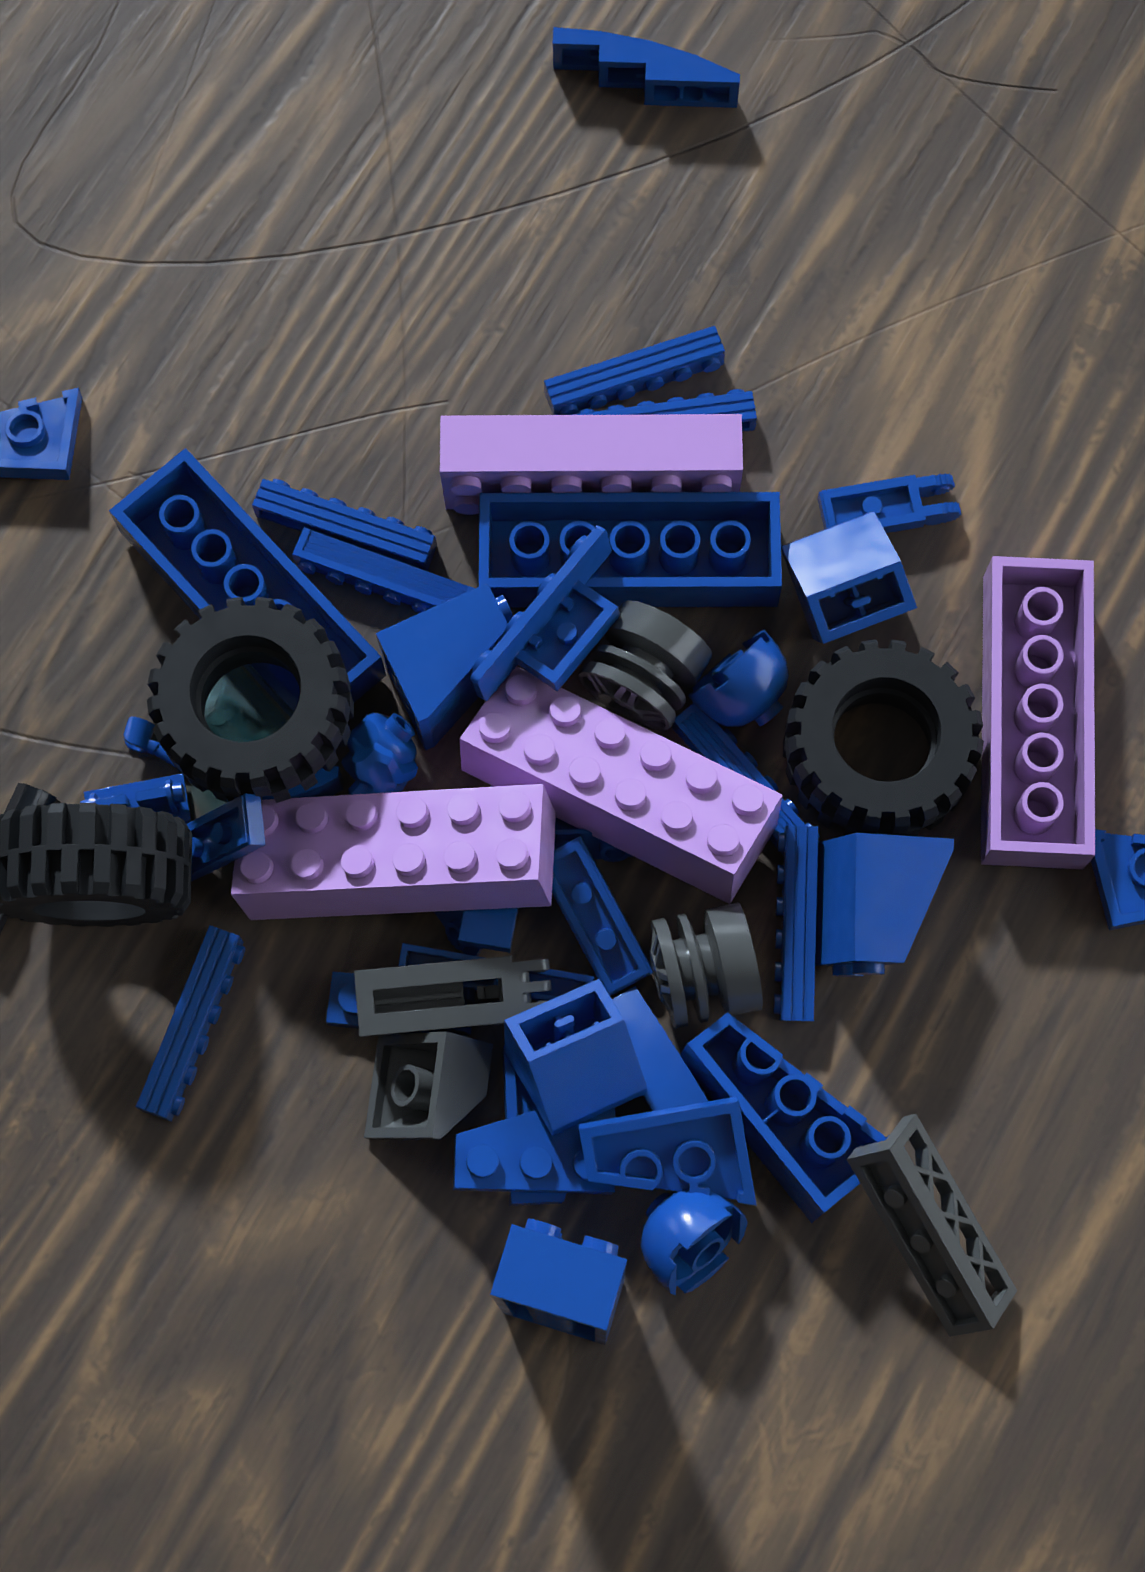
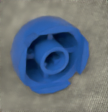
(744, 684)
(687, 1237)

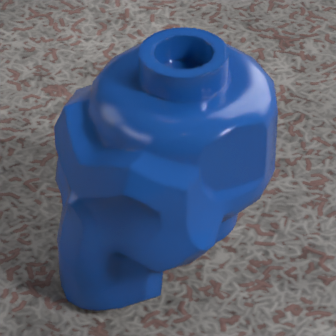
(381, 754)

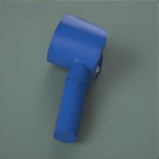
(138, 738)

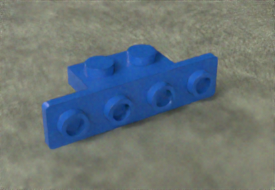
(556, 627)

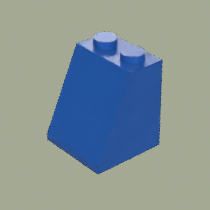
(435, 656)
(874, 898)

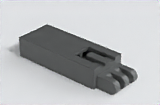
(433, 995)

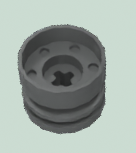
(645, 666)
(706, 965)

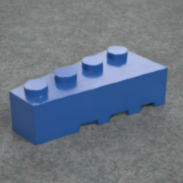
(785, 1115)

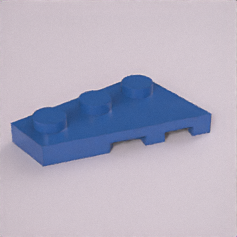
(40, 437)

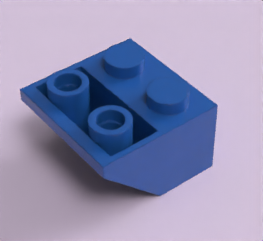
(848, 577)
(574, 1056)

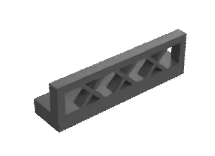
(930, 1235)

